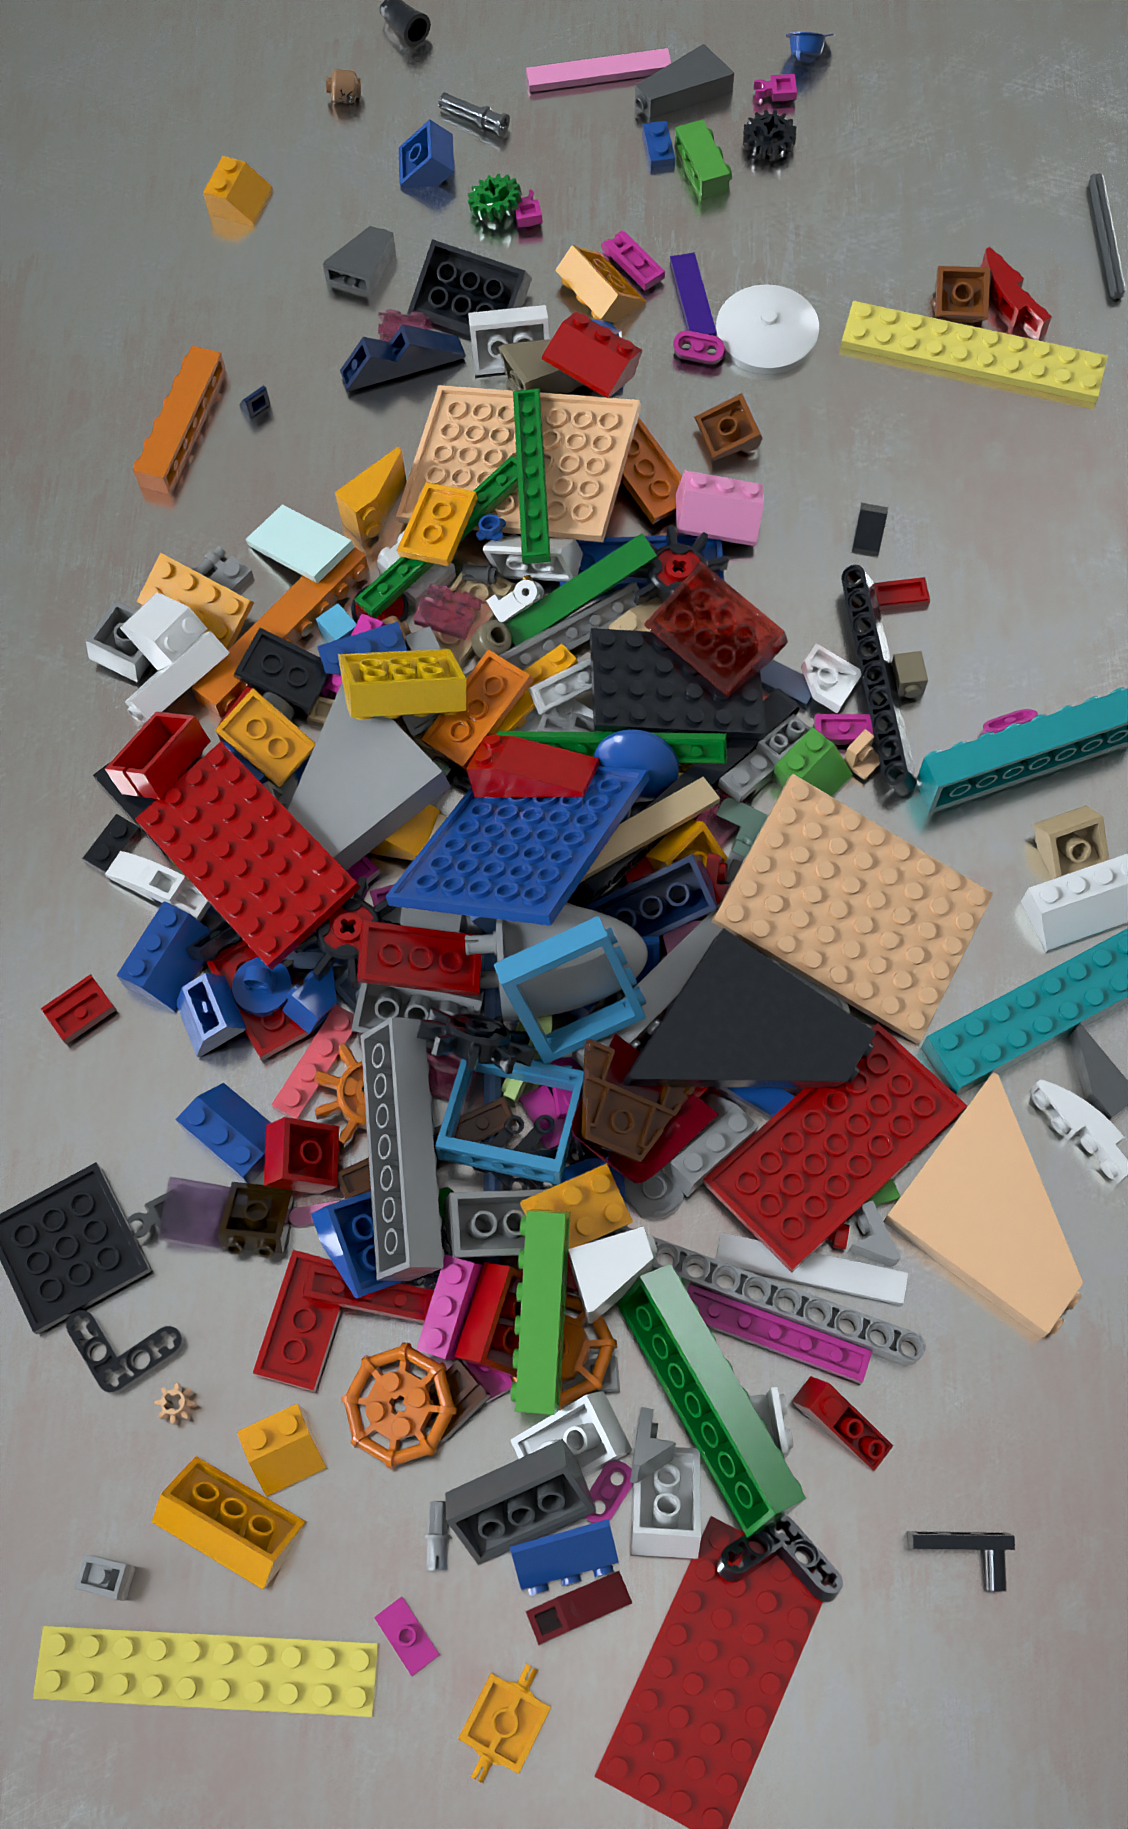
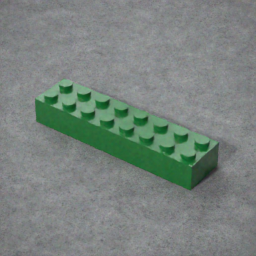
(710, 1400)

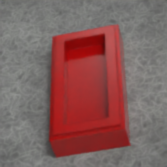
(902, 594)

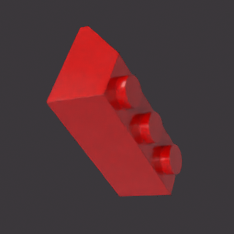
(592, 354)
(490, 1325)

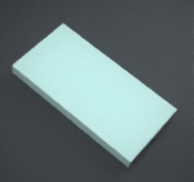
(300, 543)

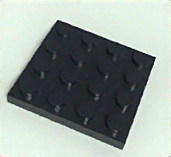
(68, 1248)

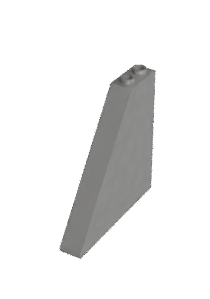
(362, 783)

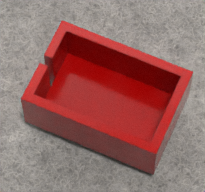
(158, 755)

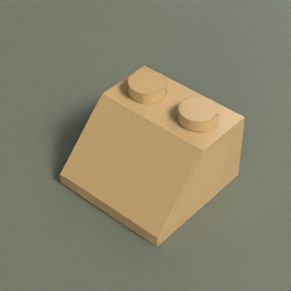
(1071, 841)

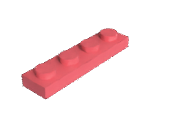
(320, 1056)

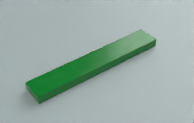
(581, 589)

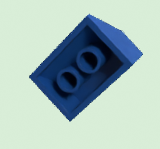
(160, 960)
(228, 1130)
(565, 1557)

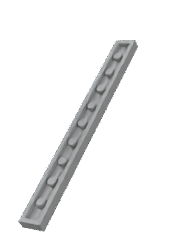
(569, 632)

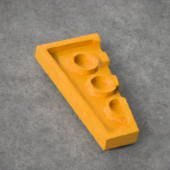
(547, 666)

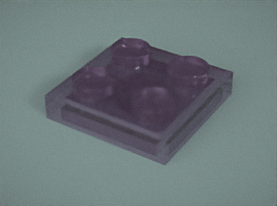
(193, 1213)

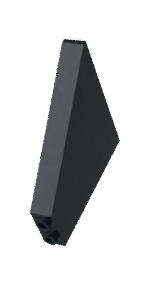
(750, 1027)

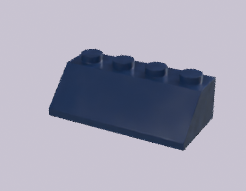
(662, 898)

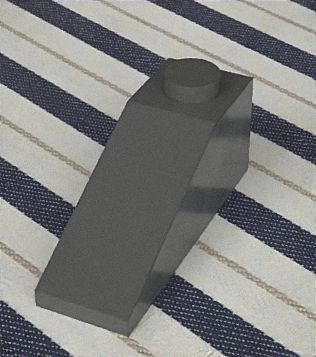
(1099, 1077)

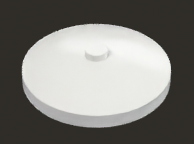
(767, 329)

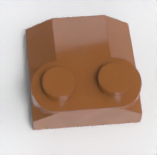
(962, 294)
(729, 428)

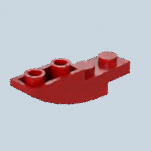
(1011, 299)

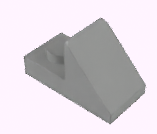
(879, 1243)
(649, 1452)
(105, 1577)

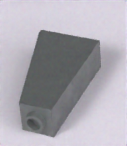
(684, 83)

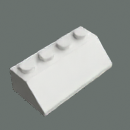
(1079, 903)

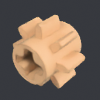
(167, 1406)

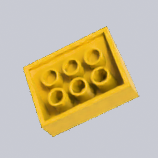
(402, 683)

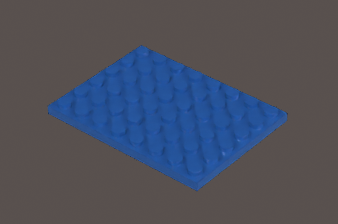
(517, 853)

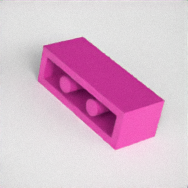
(449, 1307)

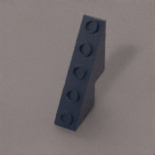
(406, 353)

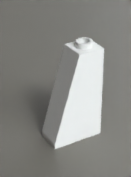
(176, 678)

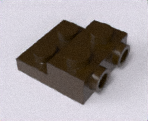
(255, 1219)

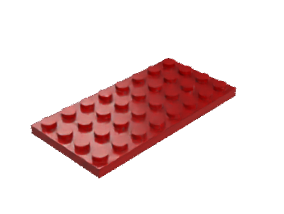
(247, 855)
(833, 1151)
(710, 1686)

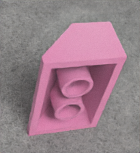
(719, 507)

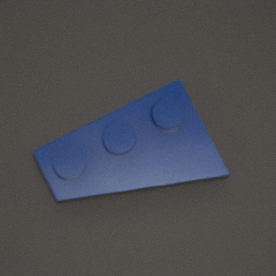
(381, 639)

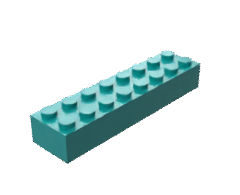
(1024, 750)
(1031, 1016)

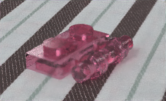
(446, 617)

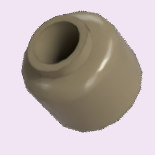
(492, 636)

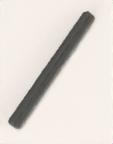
(1107, 236)

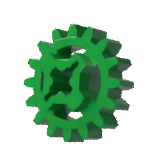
(494, 197)

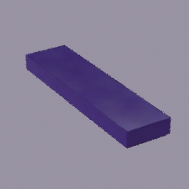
(692, 294)

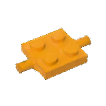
(504, 1723)

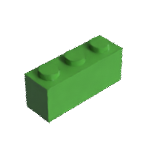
(702, 159)

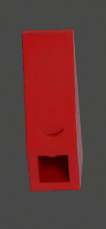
(842, 1422)

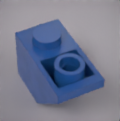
(312, 1001)

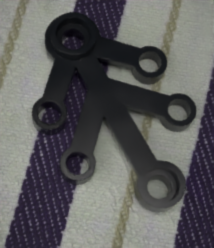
(525, 1146)

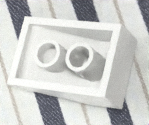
(587, 1429)
(669, 1509)

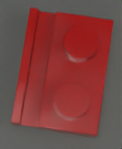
(78, 1009)

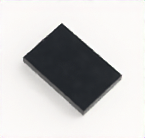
(283, 670)

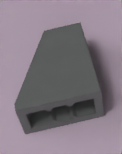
(361, 261)

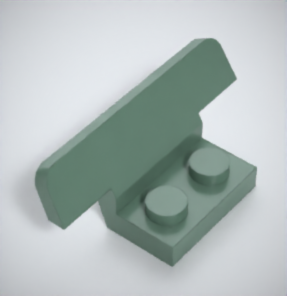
(746, 817)

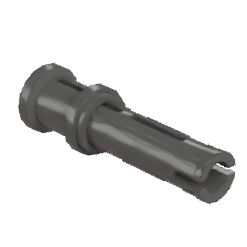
(482, 116)

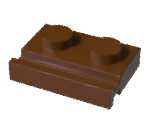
(466, 1396)

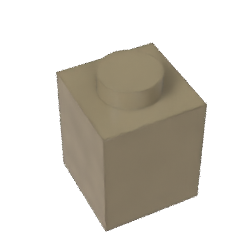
(910, 673)

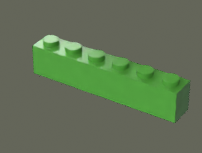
(542, 1311)

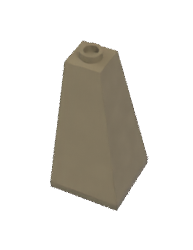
(528, 371)

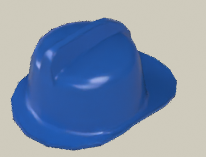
(806, 45)

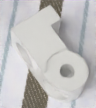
(523, 596)

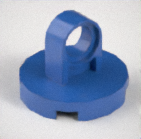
(260, 989)

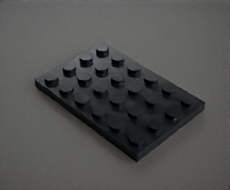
(653, 690)

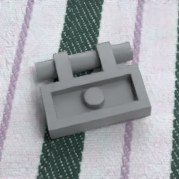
(229, 573)

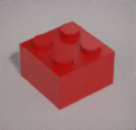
(301, 1155)

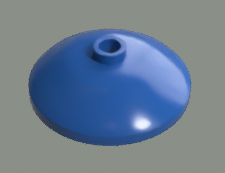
(641, 751)

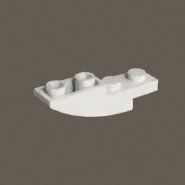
(157, 883)
(1076, 1116)

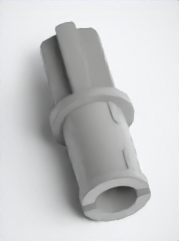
(437, 1536)

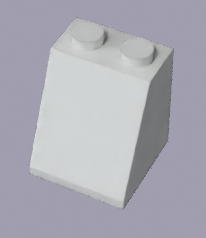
(609, 1268)

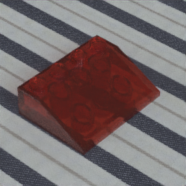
(716, 630)

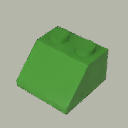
(814, 761)

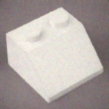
(163, 629)

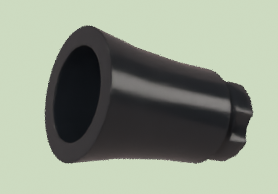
(407, 21)

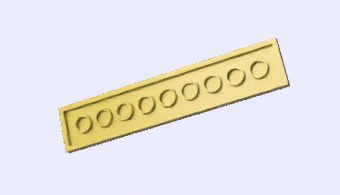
(974, 351)
(207, 1671)

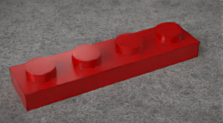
(395, 1301)

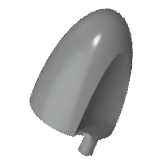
(570, 984)

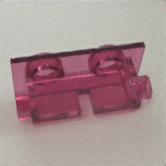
(394, 319)

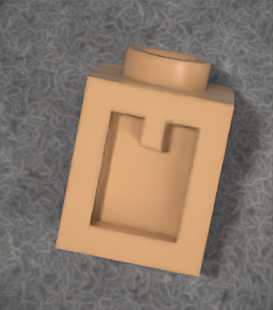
(861, 757)

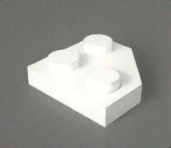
(829, 677)

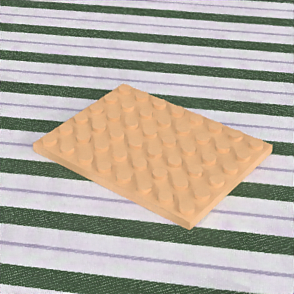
(584, 454)
(853, 908)

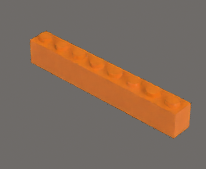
(288, 619)

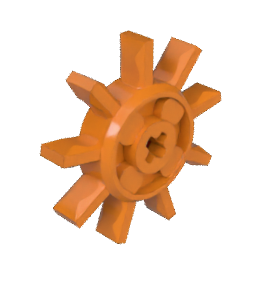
(350, 1095)

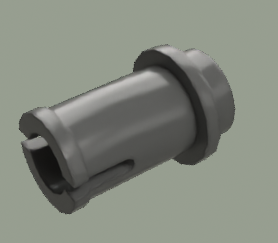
(480, 574)

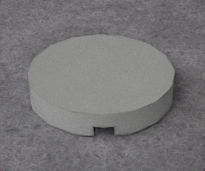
(653, 1200)

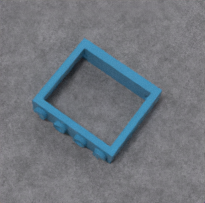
(554, 953)
(502, 1159)

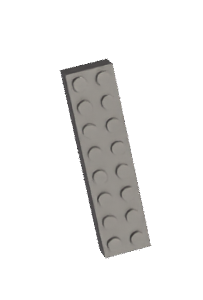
(401, 1151)

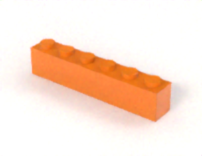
(179, 419)

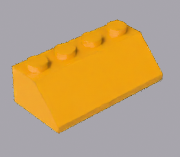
(228, 1521)

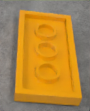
(212, 603)

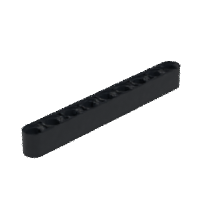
(883, 688)

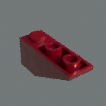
(578, 1607)

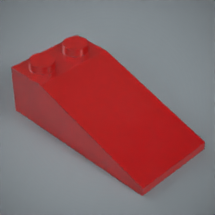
(528, 769)

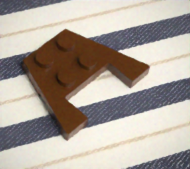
(618, 1117)

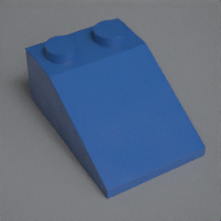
(349, 1241)

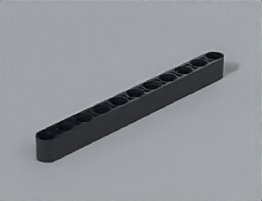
(777, 709)

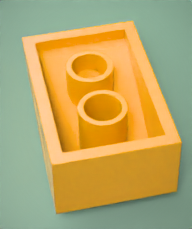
(371, 496)

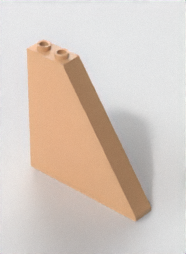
(990, 1218)

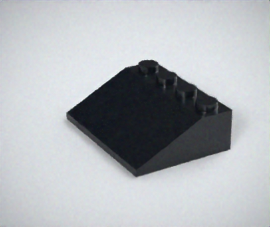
(465, 283)

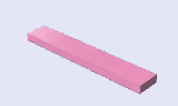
(597, 70)

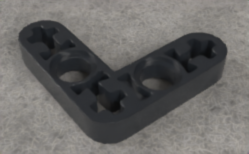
(112, 1361)
(775, 1545)

